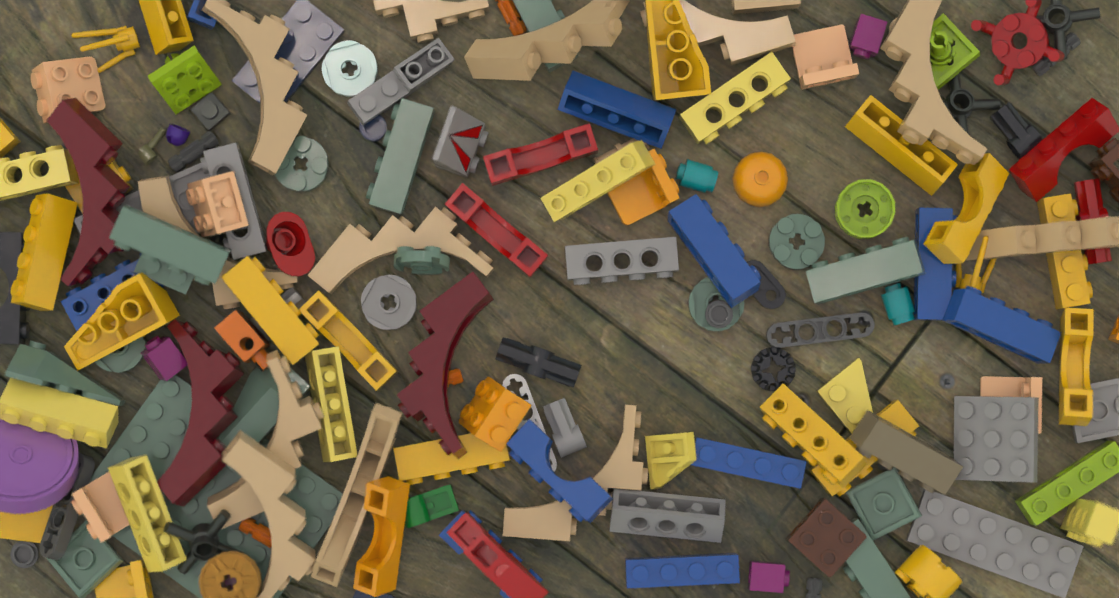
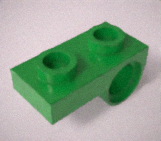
(430, 506)

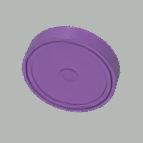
(34, 468)

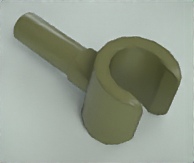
(146, 153)

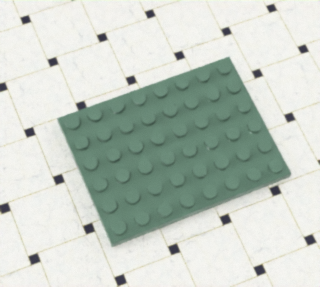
(159, 433)

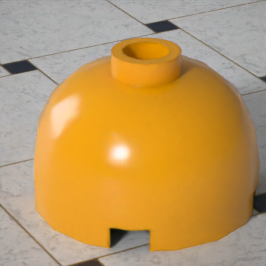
(760, 179)

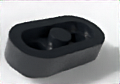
(768, 282)

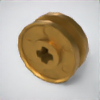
(238, 566)

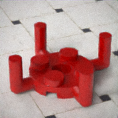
(1003, 45)

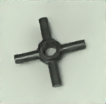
(1059, 30)
(967, 101)
(202, 540)

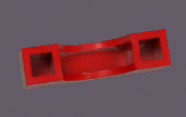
(542, 155)
(1039, 168)
(496, 230)

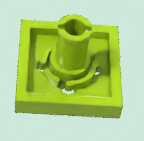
(942, 53)
(180, 76)

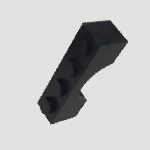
(12, 316)

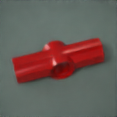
(1091, 207)

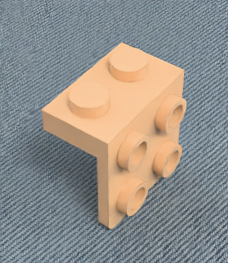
(67, 80)
(101, 507)

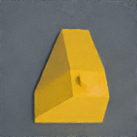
(674, 54)
(126, 315)

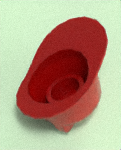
(290, 244)

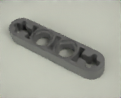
(820, 333)
(57, 537)

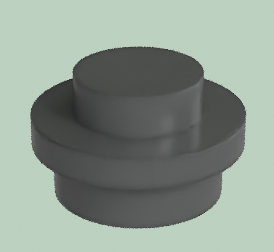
(718, 314)
(24, 554)

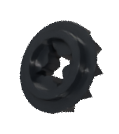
(762, 361)

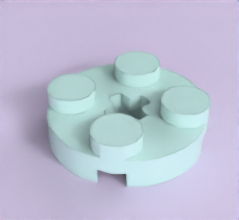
(336, 60)

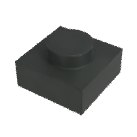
(210, 111)

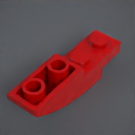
(495, 560)

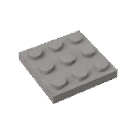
(996, 438)

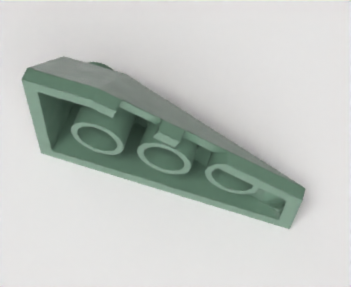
(48, 369)
(258, 406)

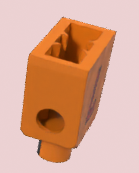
(236, 331)

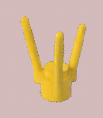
(123, 38)
(974, 280)

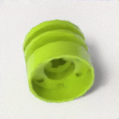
(881, 208)

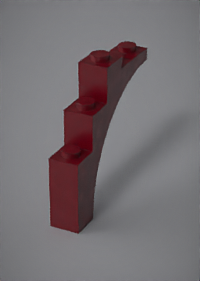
(102, 189)
(428, 395)
(211, 413)

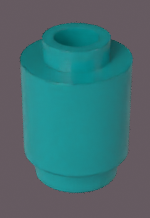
(696, 176)
(898, 304)

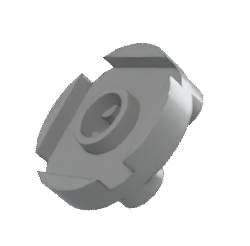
(384, 287)

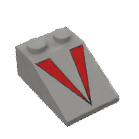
(460, 143)

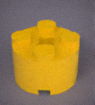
(928, 575)

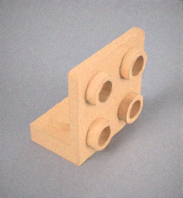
(823, 57)
(216, 204)
(1013, 388)

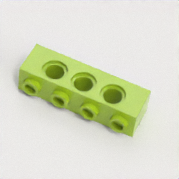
(1070, 483)

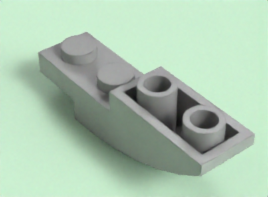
(401, 82)

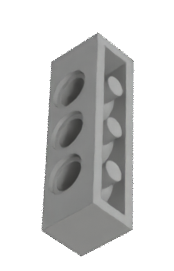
(231, 157)
(663, 248)
(667, 515)

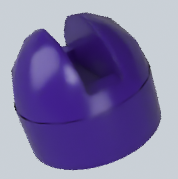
(177, 135)

